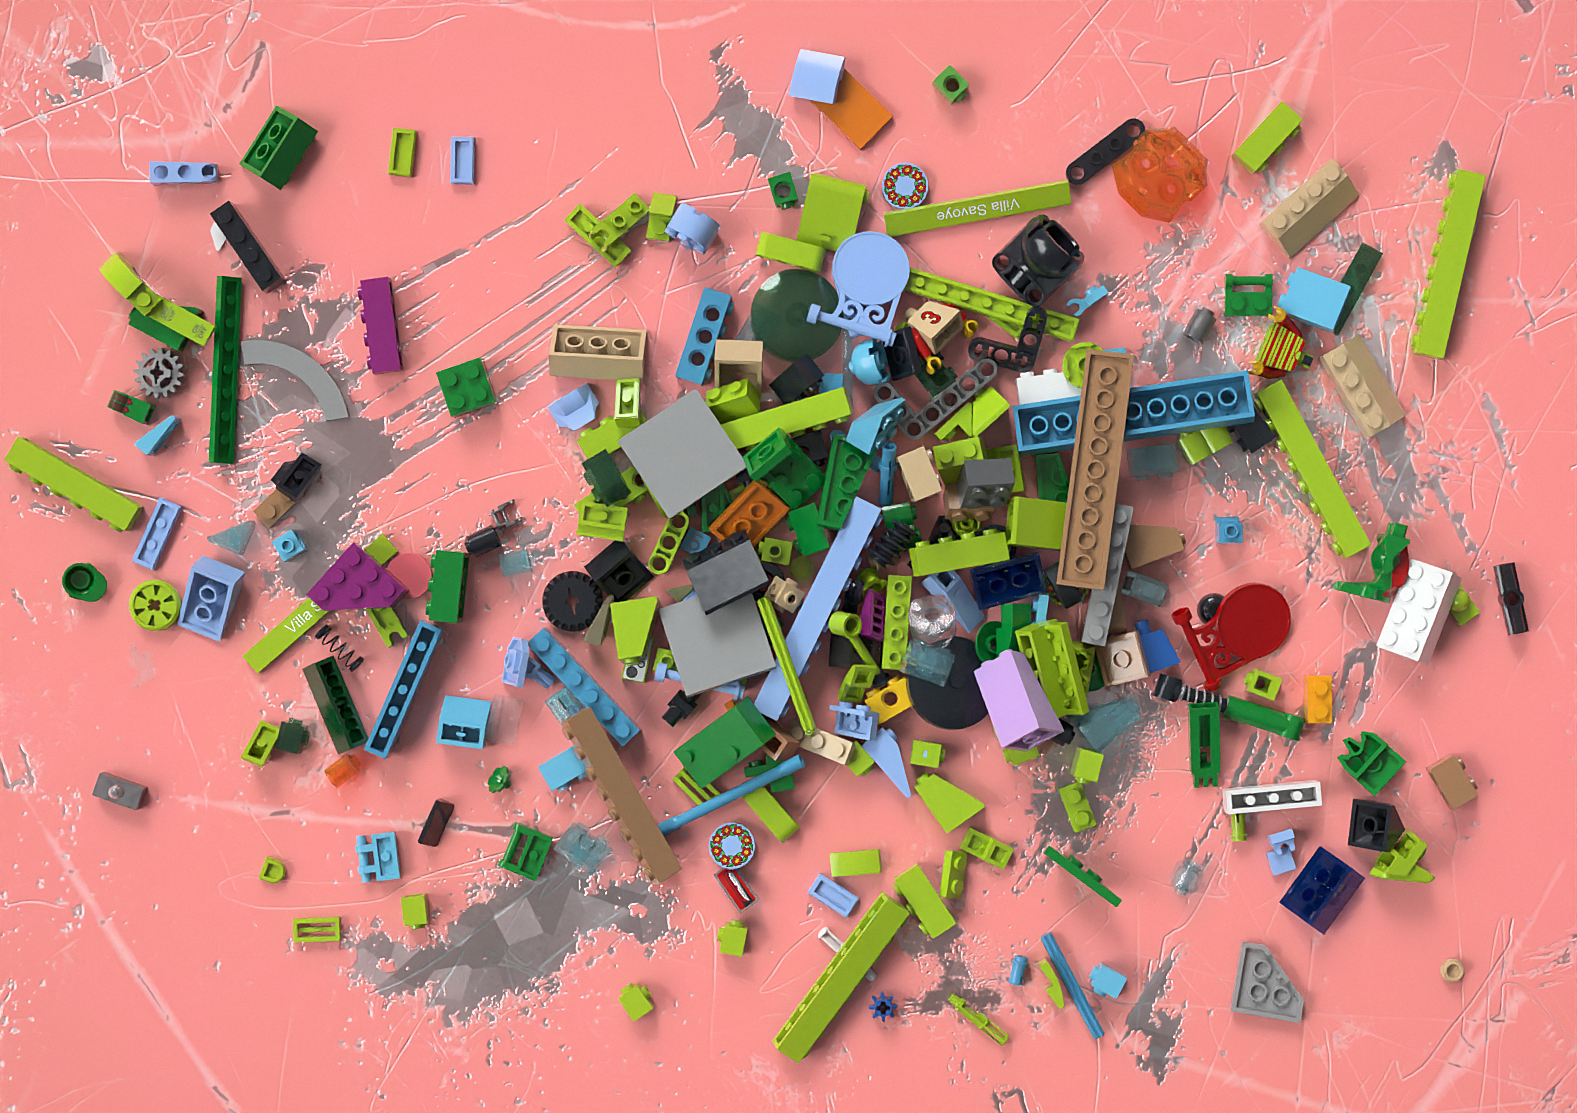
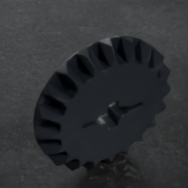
(558, 592)

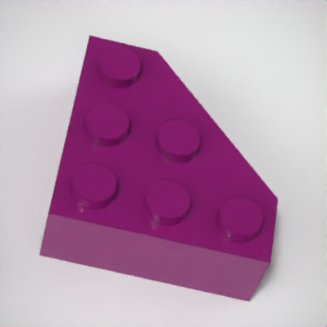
(357, 583)

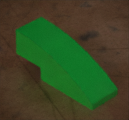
(1012, 618)

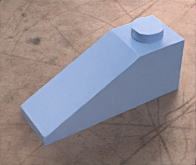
(888, 757)

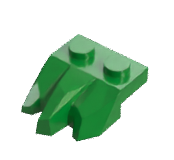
(1371, 761)

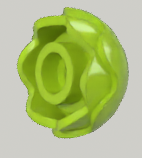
(959, 528)

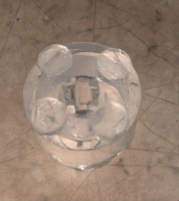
(932, 620)

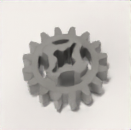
(158, 382)

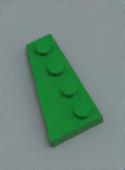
(1051, 478)

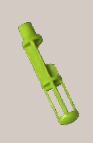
(979, 1019)

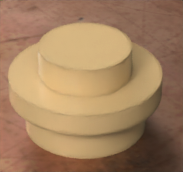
(1452, 970)

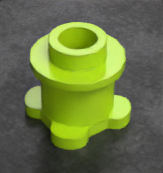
(871, 580)

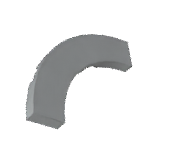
(304, 367)

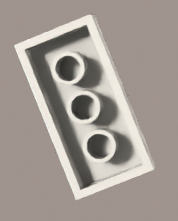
(1419, 612)

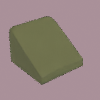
(680, 592)

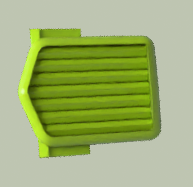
(1402, 862)

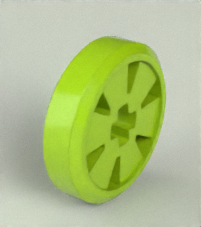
(158, 591)

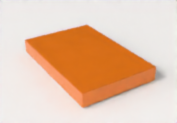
(855, 111)
(754, 510)

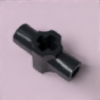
(680, 707)

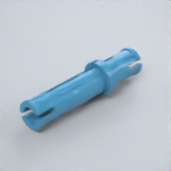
(888, 466)

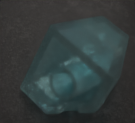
(1106, 721)

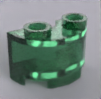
(938, 381)

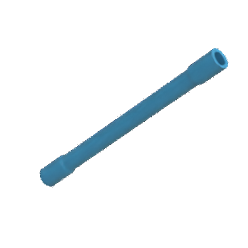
(784, 769)

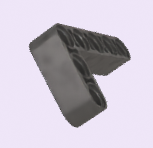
(938, 403)

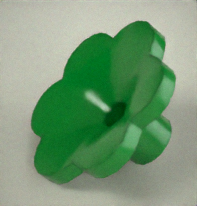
(499, 780)

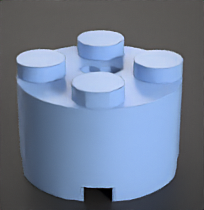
(692, 228)

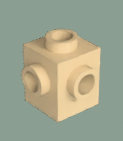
(785, 594)

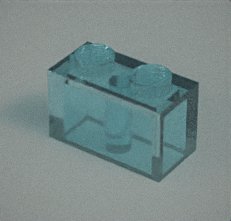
(1152, 461)

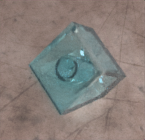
(927, 662)
(583, 847)

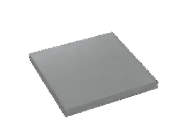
(682, 453)
(716, 646)

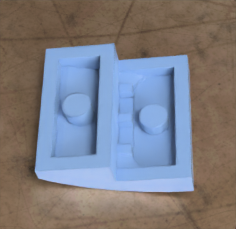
(817, 76)

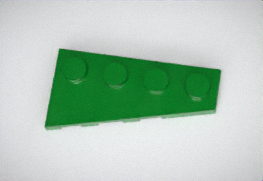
(842, 481)

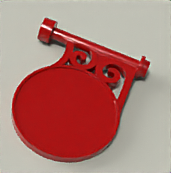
(1247, 623)

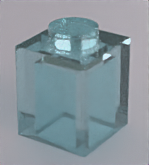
(516, 562)

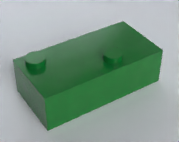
(724, 742)

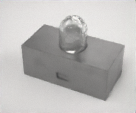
(119, 791)

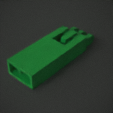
(1204, 732)

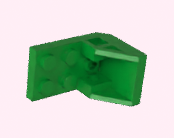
(784, 467)

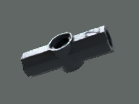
(1513, 614)

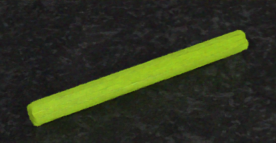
(786, 664)

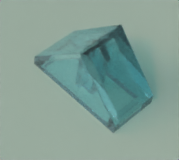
(235, 538)

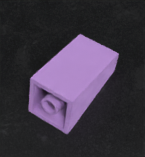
(1016, 702)

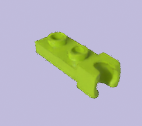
(620, 221)
(387, 623)

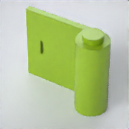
(832, 210)

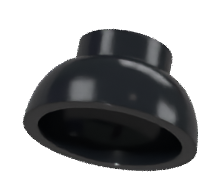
(1208, 606)

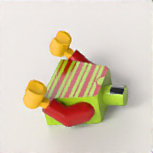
(1280, 349)

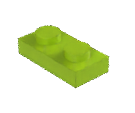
(1077, 806)
(953, 874)

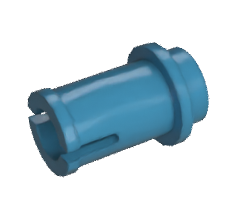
(1018, 970)

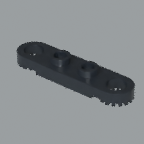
(1104, 152)

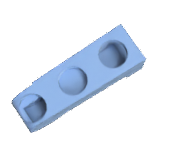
(182, 173)

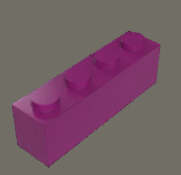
(381, 325)

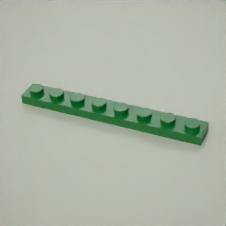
(225, 370)

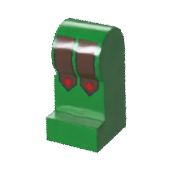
(131, 407)

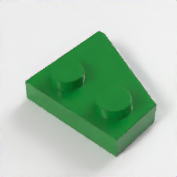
(713, 506)

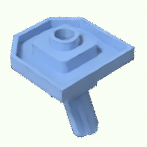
(520, 665)

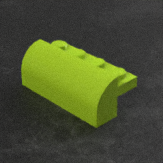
(1055, 665)

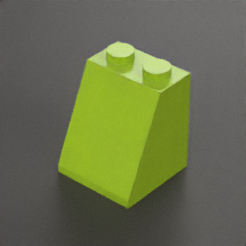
(951, 457)
(1035, 523)
(634, 627)

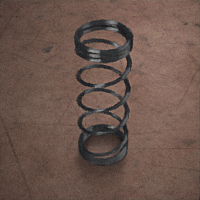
(323, 631)

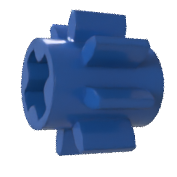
(877, 1002)

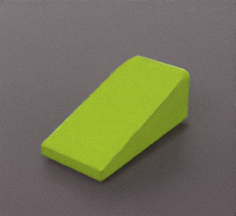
(628, 403)

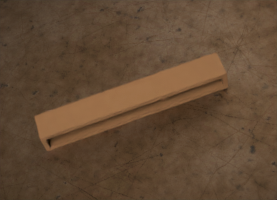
(620, 795)

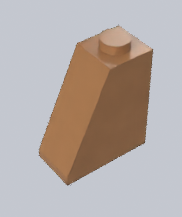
(1151, 543)

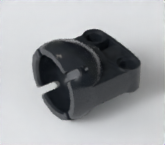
(1040, 258)

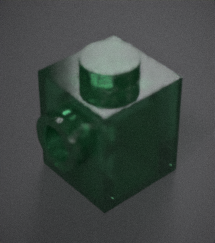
(292, 736)

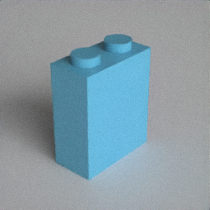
(1314, 299)

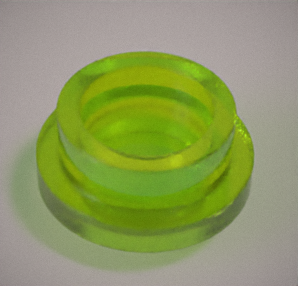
(801, 567)

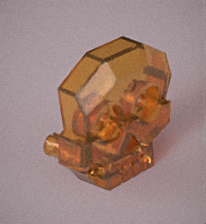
(1147, 187)

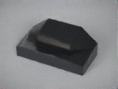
(296, 476)

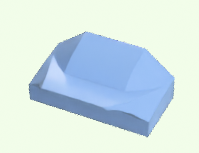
(575, 408)

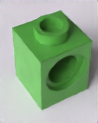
(947, 75)

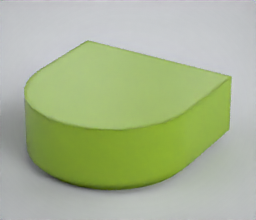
(272, 870)

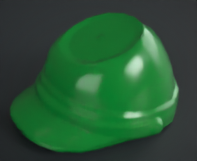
(84, 582)

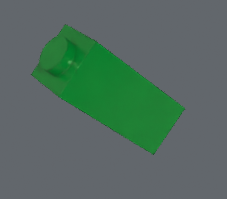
(160, 331)

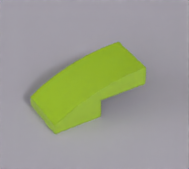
(856, 682)
(986, 848)
(855, 862)
(1053, 989)

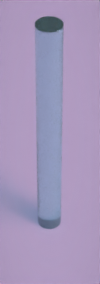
(847, 353)

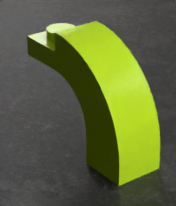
(129, 284)

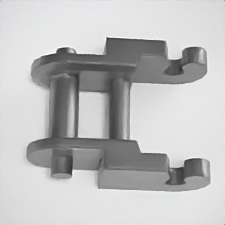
(501, 508)

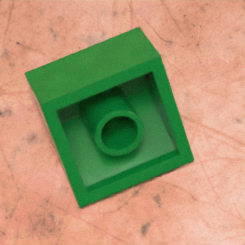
(809, 536)

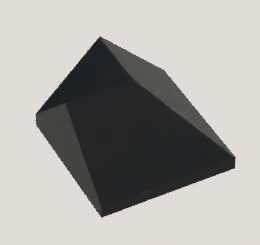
(1374, 825)

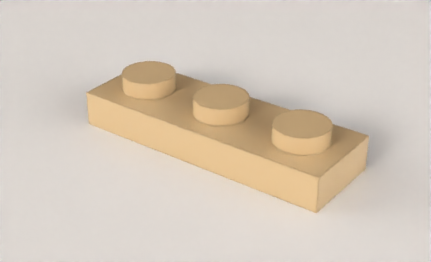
(823, 743)

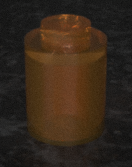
(343, 770)

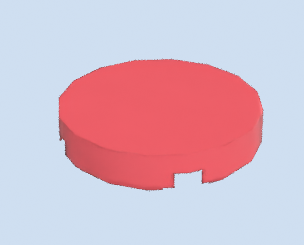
(412, 572)

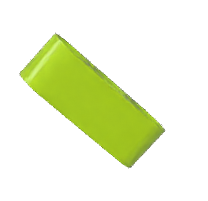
(790, 252)
(661, 551)
(772, 813)

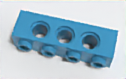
(709, 300)

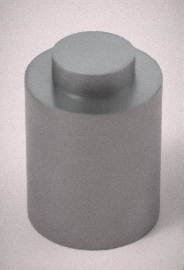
(1200, 325)

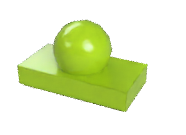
(1463, 607)

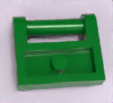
(1248, 302)
(532, 855)

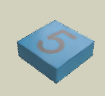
(695, 541)

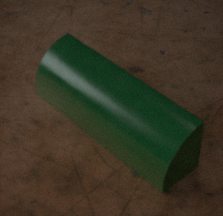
(335, 704)

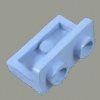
(855, 722)

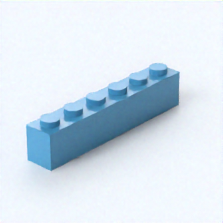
(583, 686)
(404, 689)

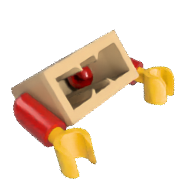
(934, 327)

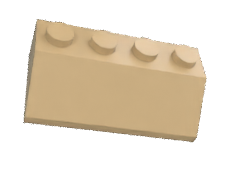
(1310, 208)
(597, 352)
(1362, 386)

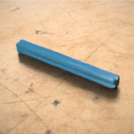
(1072, 985)

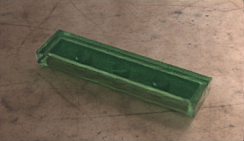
(1357, 276)

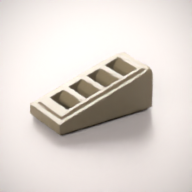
(599, 627)

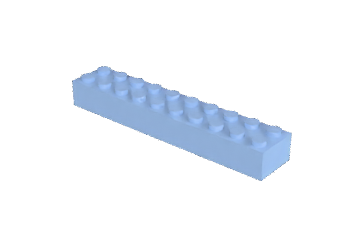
(819, 603)

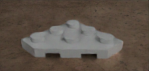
(1263, 986)

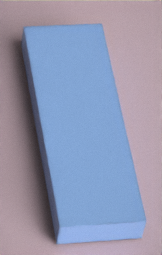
(157, 533)

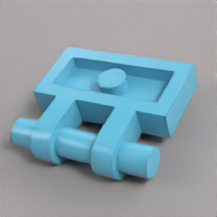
(385, 857)

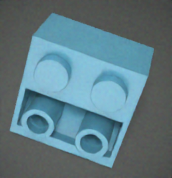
(876, 425)
(463, 722)

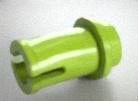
(1238, 829)

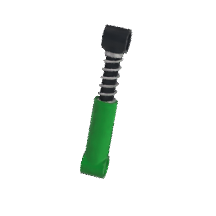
(1233, 708)

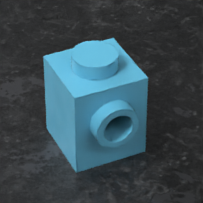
(1106, 980)

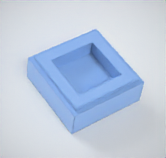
(1280, 863)

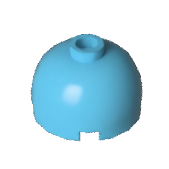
(869, 362)

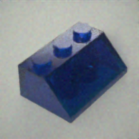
(1008, 581)
(1322, 890)

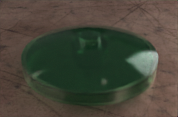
(781, 314)

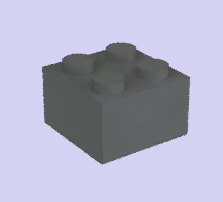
(985, 483)

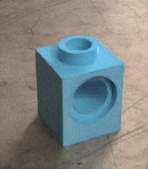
(289, 545)

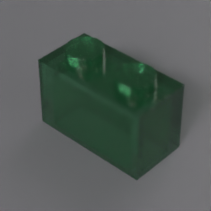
(606, 478)

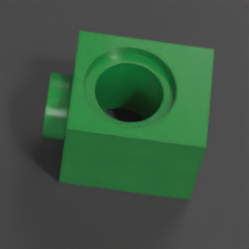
(780, 181)

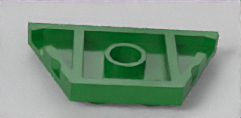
(1089, 878)

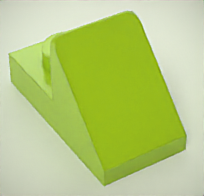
(661, 213)
(962, 419)
(261, 744)

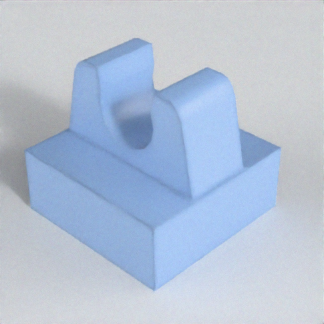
(1284, 837)

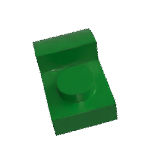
(757, 767)

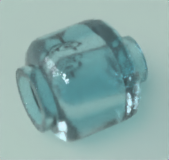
(1186, 877)

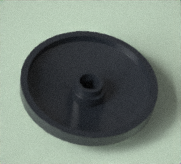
(960, 700)

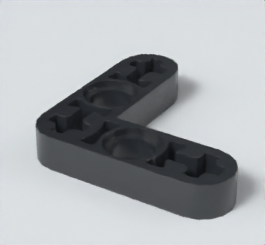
(1021, 349)

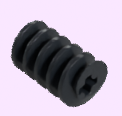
(892, 543)

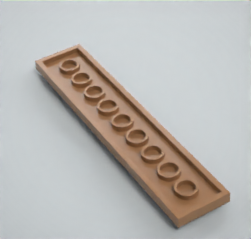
(1095, 469)

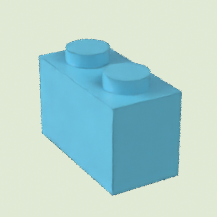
(562, 769)

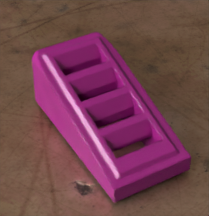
(873, 622)

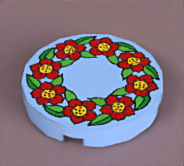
(904, 186)
(731, 846)

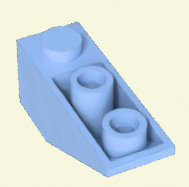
(953, 587)

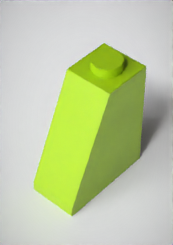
(946, 801)

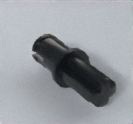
(853, 597)

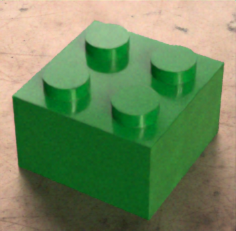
(467, 387)

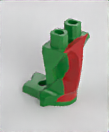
(1389, 566)

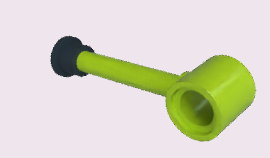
(850, 626)

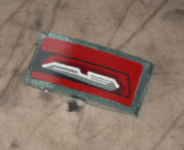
(736, 888)

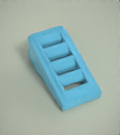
(156, 437)

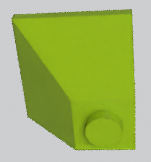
(986, 409)

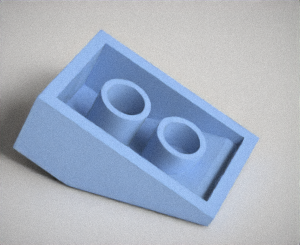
(210, 597)

